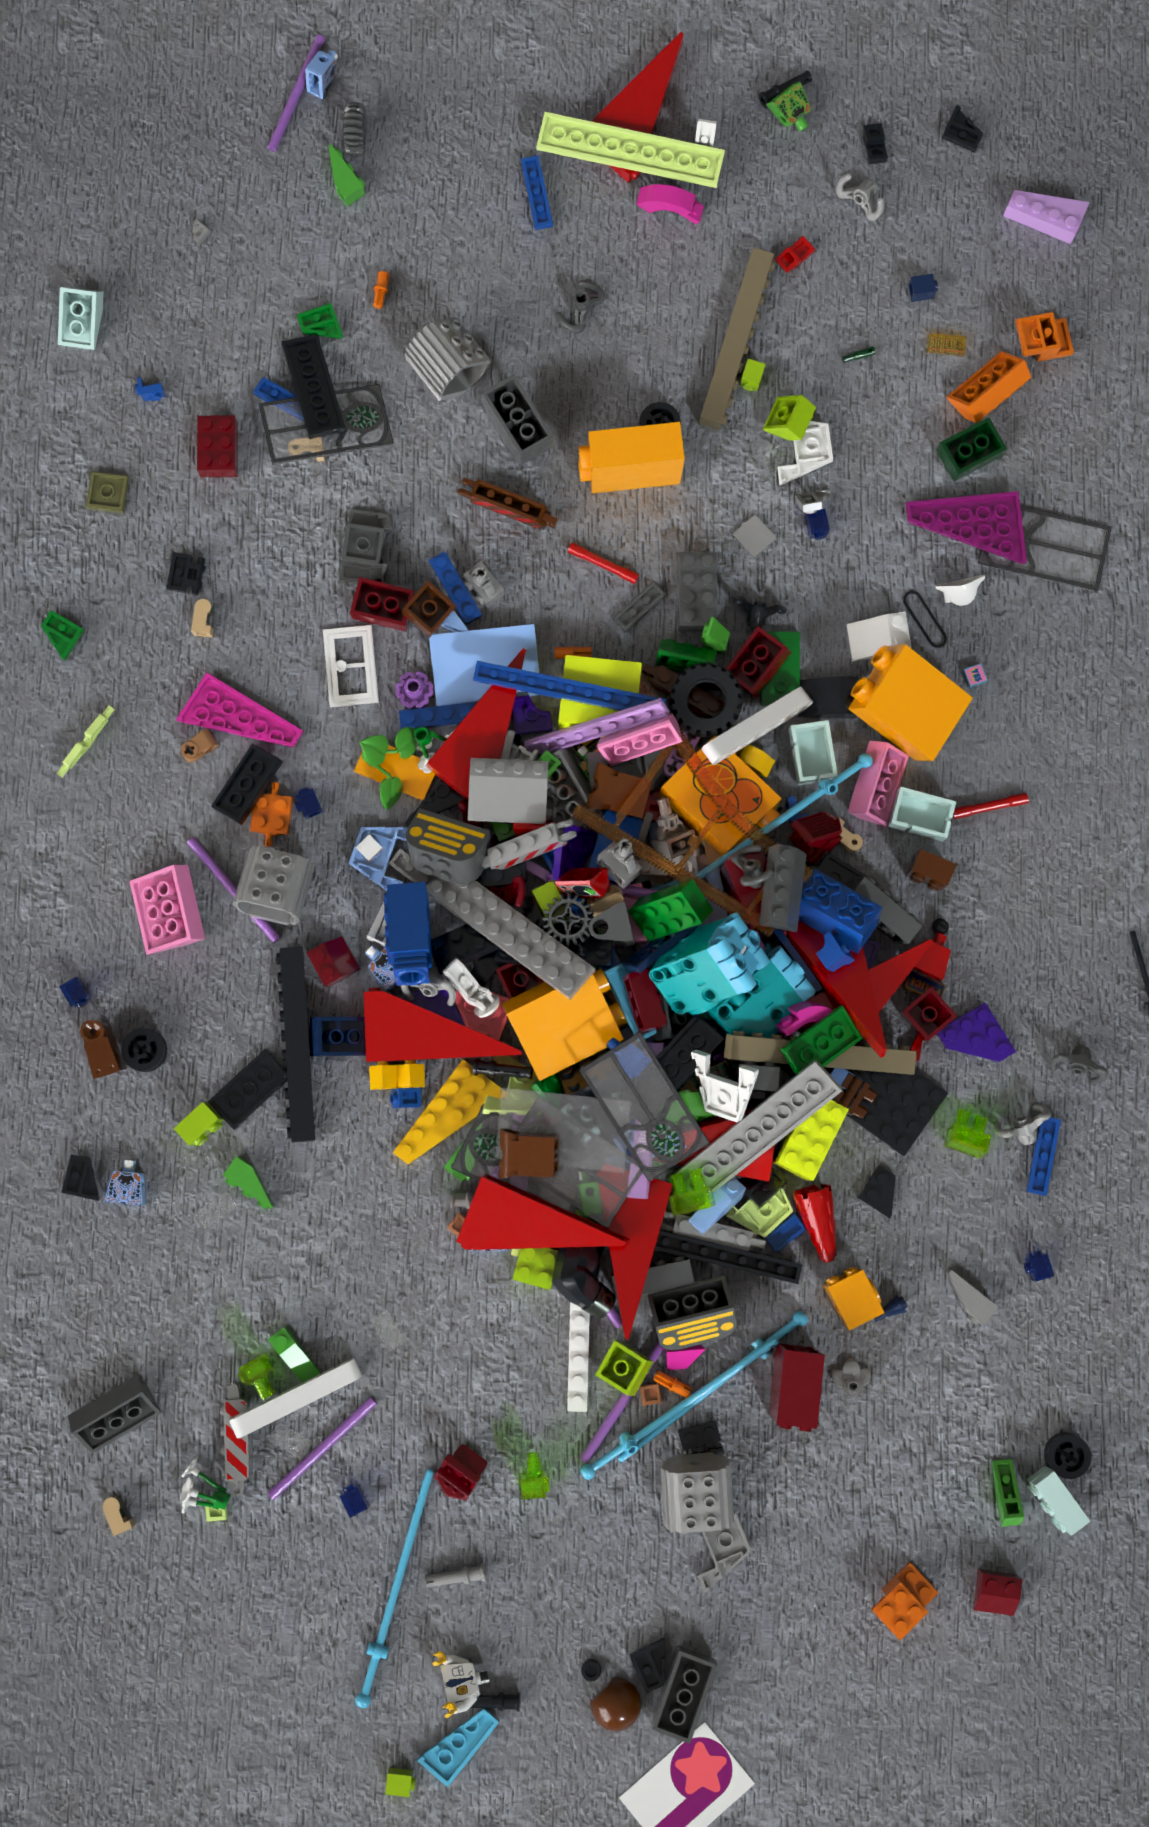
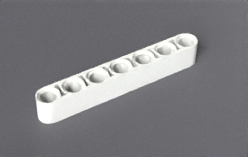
(756, 725)
(295, 1398)

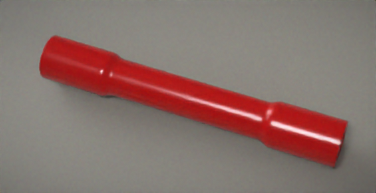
(622, 572)
(1011, 801)

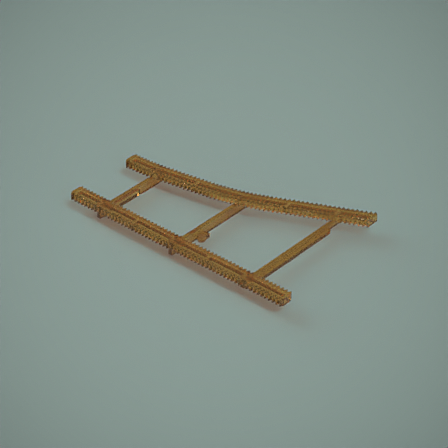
(724, 806)

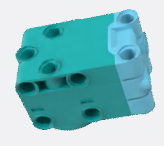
(709, 965)
(760, 1009)

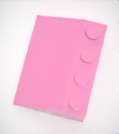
(167, 909)

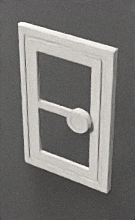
(333, 666)

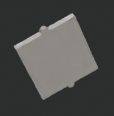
(754, 536)

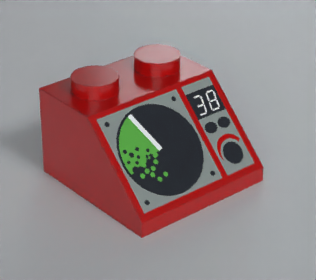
(585, 882)

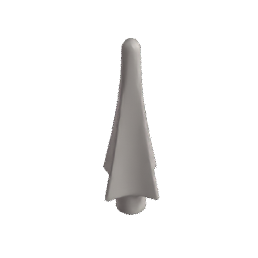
(698, 861)

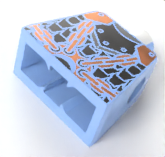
(321, 73)
(381, 968)
(127, 1186)

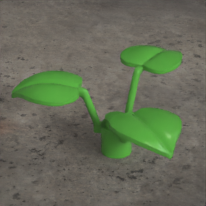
(374, 754)

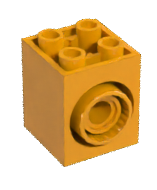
(853, 1297)

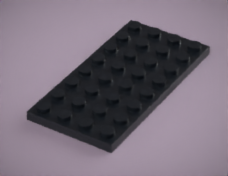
(900, 1108)

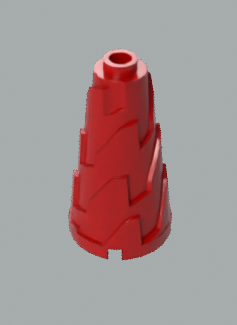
(818, 1217)

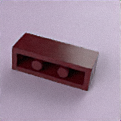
(644, 1001)

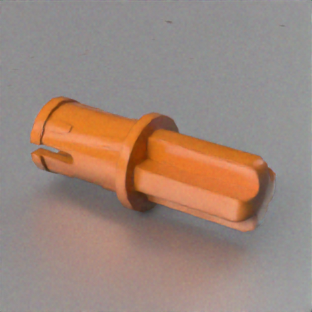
(381, 289)
(561, 652)
(672, 1384)

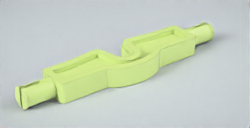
(90, 736)

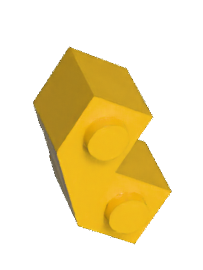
(396, 1076)

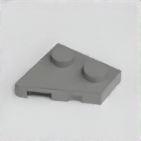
(813, 501)

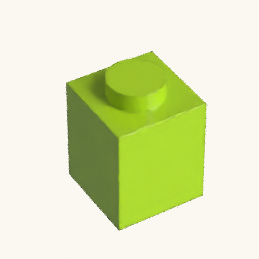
(752, 375)
(400, 1782)

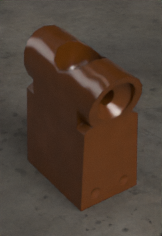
(613, 789)
(101, 1048)
(528, 1154)

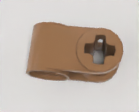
(200, 744)

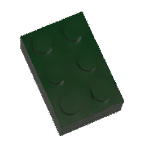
(971, 449)

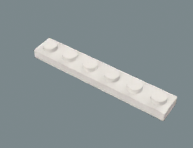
(578, 1359)

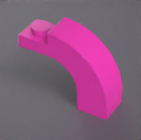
(670, 198)
(800, 1015)

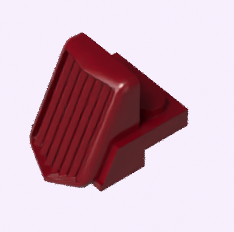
(816, 835)
(460, 1473)

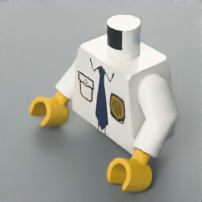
(459, 1682)

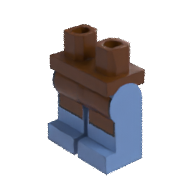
(852, 1093)

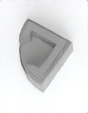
(200, 231)

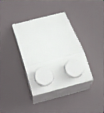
(871, 634)

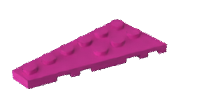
(229, 711)

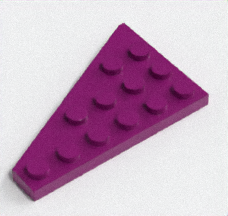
(981, 521)

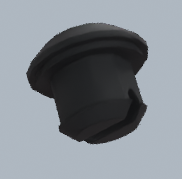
(940, 925)

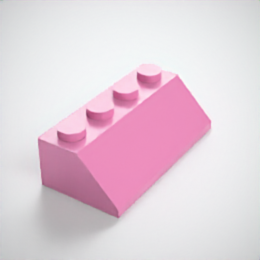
(640, 740)
(878, 784)

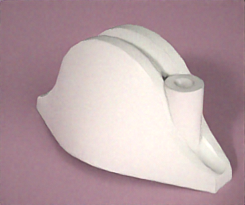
(960, 591)

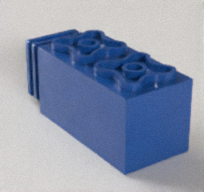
(839, 910)
(408, 932)

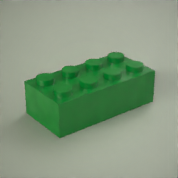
(670, 910)

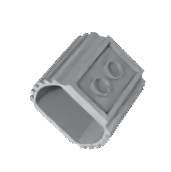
(447, 358)
(273, 885)
(697, 1492)

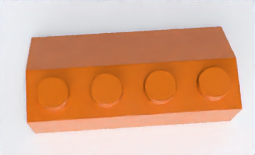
(989, 386)

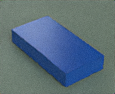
(785, 1232)

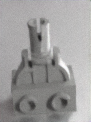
(483, 584)
(671, 832)
(619, 863)

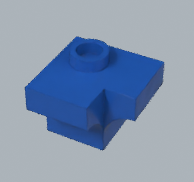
(834, 953)

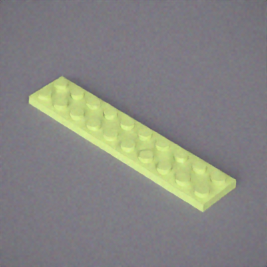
(630, 149)

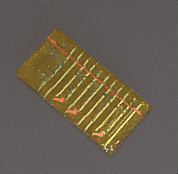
(946, 344)

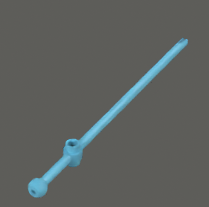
(825, 786)
(799, 1319)
(629, 1442)
(378, 1649)

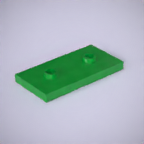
(788, 675)
(822, 1040)

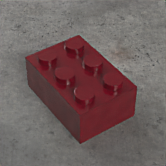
(217, 446)
(381, 604)
(758, 661)

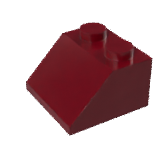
(333, 961)
(517, 979)
(928, 1015)
(997, 1592)

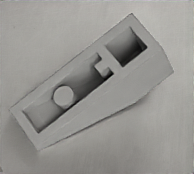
(973, 1302)

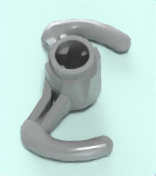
(862, 195)
(431, 989)
(1025, 1126)

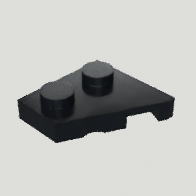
(80, 1178)

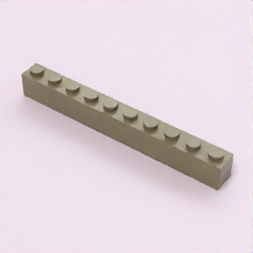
(736, 339)
(856, 1057)

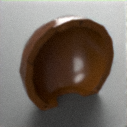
(616, 1705)

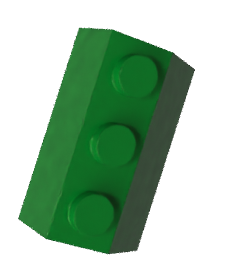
(681, 656)

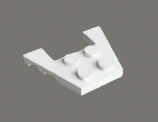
(810, 453)
(723, 1095)

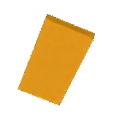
(413, 780)

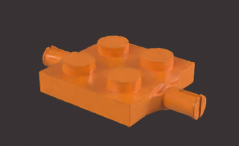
(272, 815)

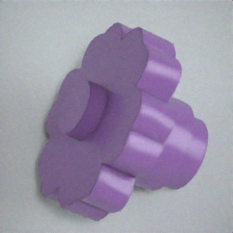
(414, 690)

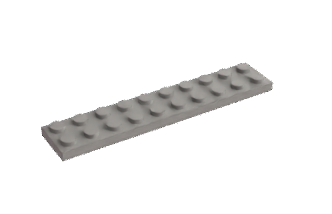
(513, 934)
(762, 1127)

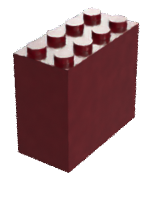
(730, 878)
(796, 1386)

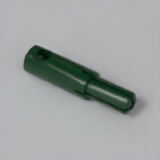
(859, 354)

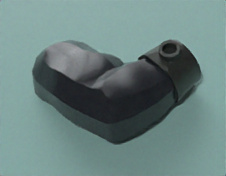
(577, 1280)

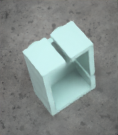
(812, 752)
(922, 814)
(1057, 1501)

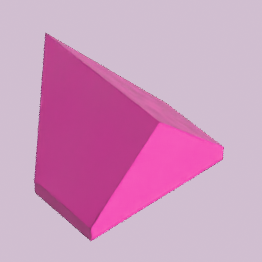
(683, 1358)

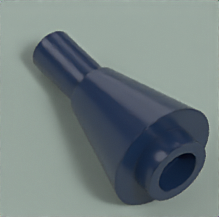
(894, 1307)

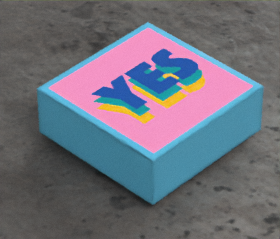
(975, 675)

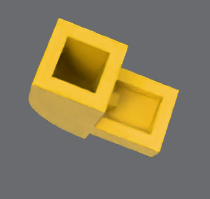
(756, 760)

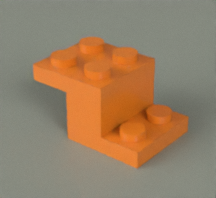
(1044, 337)
(904, 1601)

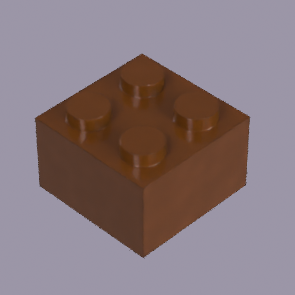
(428, 609)
(930, 870)

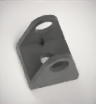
(618, 925)

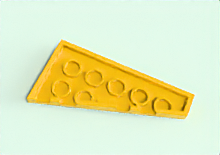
(449, 1111)

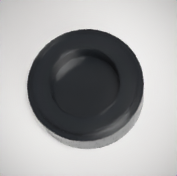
(591, 1670)

